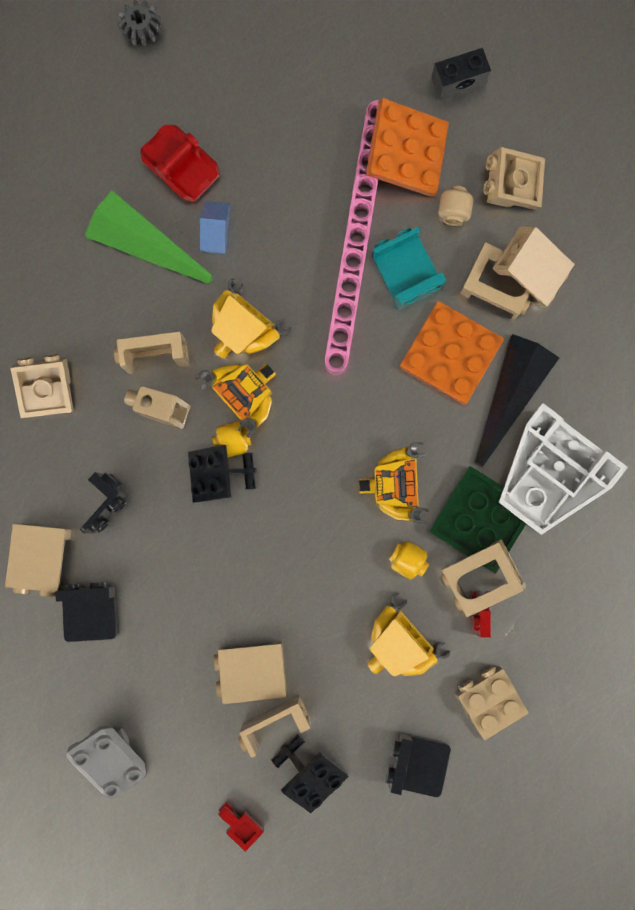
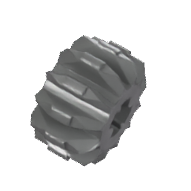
(136, 14)

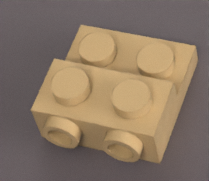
(514, 179)
(42, 386)
(491, 702)

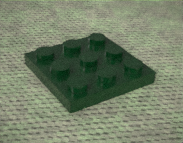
(475, 517)

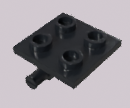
(211, 473)
(313, 781)

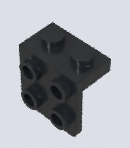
(115, 502)
(88, 612)
(418, 766)

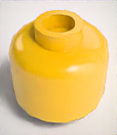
(235, 440)
(409, 560)

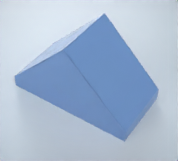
(214, 227)

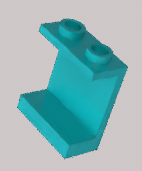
(407, 267)

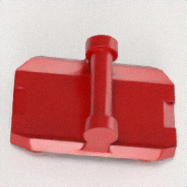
(180, 162)

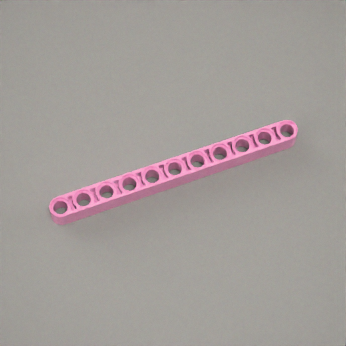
(353, 250)

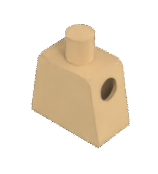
(158, 406)

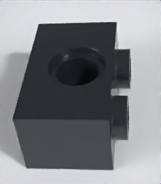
(461, 73)

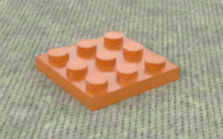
(407, 148)
(451, 353)

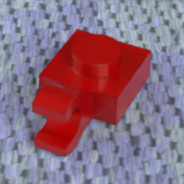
(482, 620)
(242, 828)

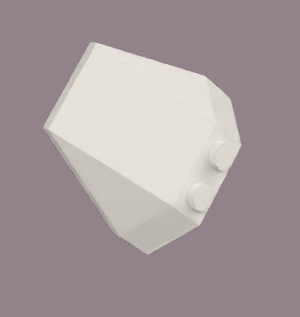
(556, 472)

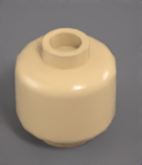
(455, 206)

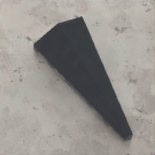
(520, 377)

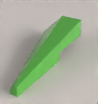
(125, 229)

